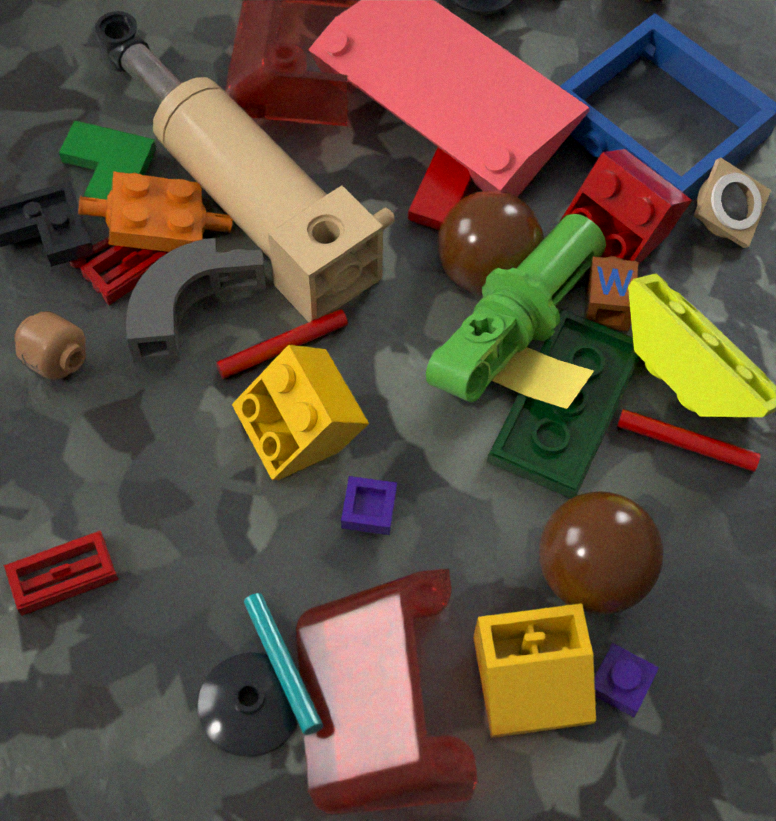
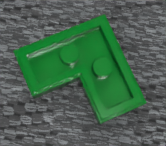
(106, 152)

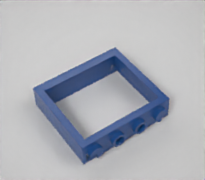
(695, 70)

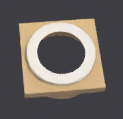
(710, 208)

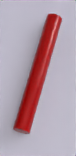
(275, 345)
(689, 440)

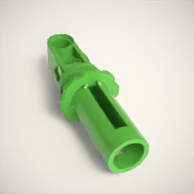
(515, 309)

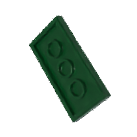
(558, 443)

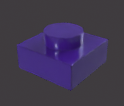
(369, 505)
(624, 679)

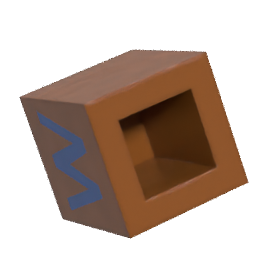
(608, 292)

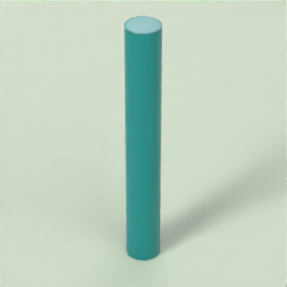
(283, 664)

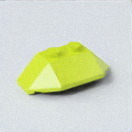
(695, 355)

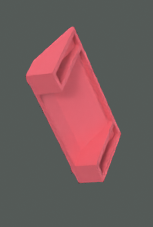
(452, 87)

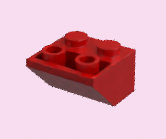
(628, 205)

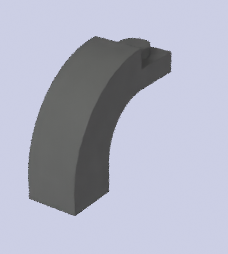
(178, 283)

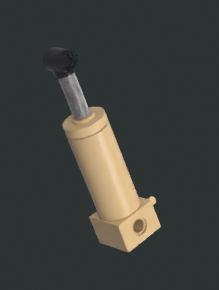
(318, 242)

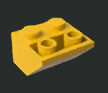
(299, 411)
(536, 670)

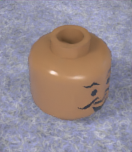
(50, 345)

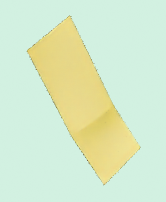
(543, 377)

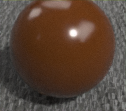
(486, 234)
(601, 552)

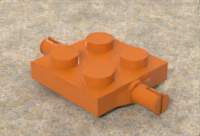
(154, 212)

